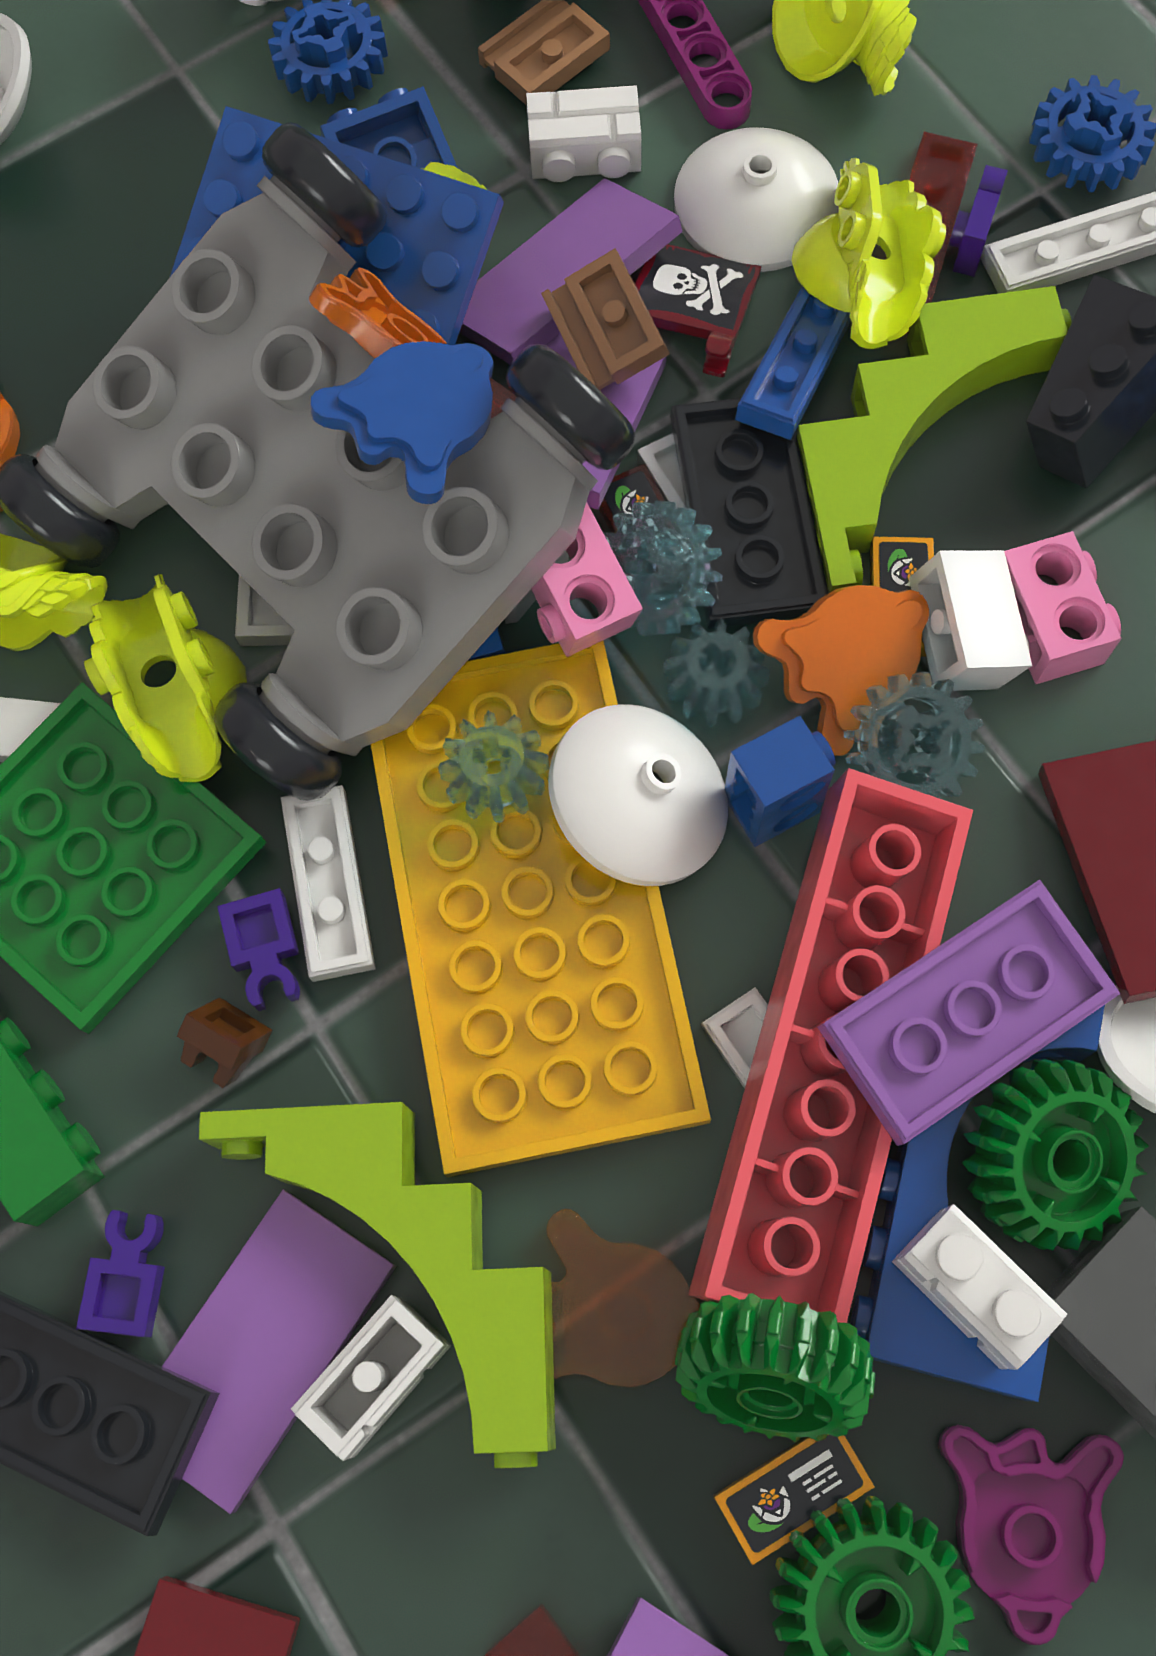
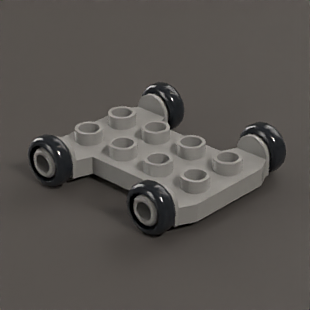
(215, 418)

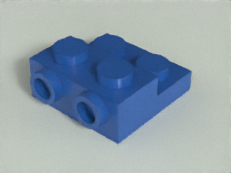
(395, 128)

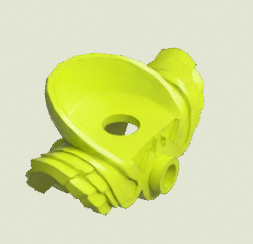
(827, 35)
(837, 262)
(40, 596)
(173, 721)

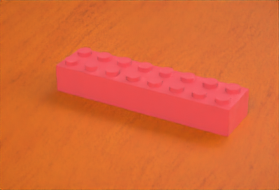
(805, 1140)

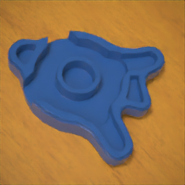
(415, 406)

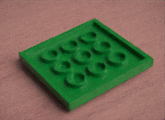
(103, 858)

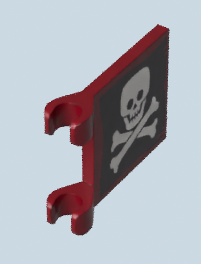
(699, 298)

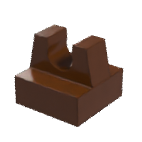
(224, 1036)

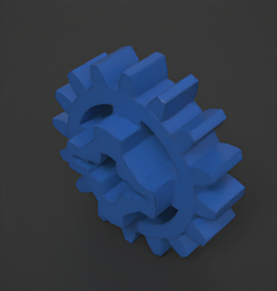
(328, 48)
(1092, 133)

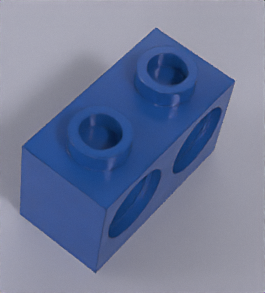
(779, 779)

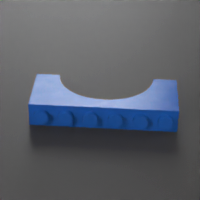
(897, 1315)

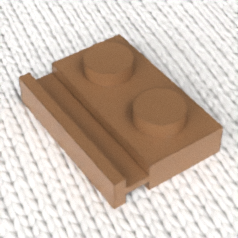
(544, 48)
(605, 322)

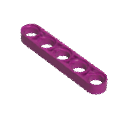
(702, 38)

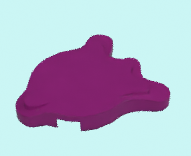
(1030, 1523)

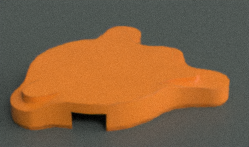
(370, 313)
(843, 648)

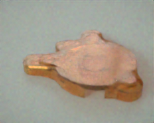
(615, 1307)

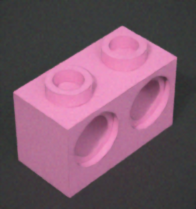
(589, 575)
(1071, 604)

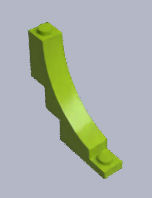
(954, 354)
(494, 1316)

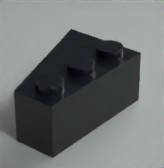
(1098, 383)

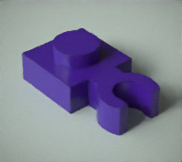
(973, 227)
(257, 938)
(123, 1291)

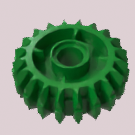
(1095, 1160)
(775, 1367)
(864, 1556)

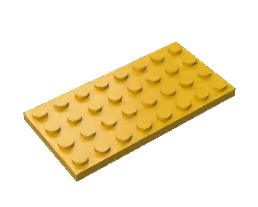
(531, 972)

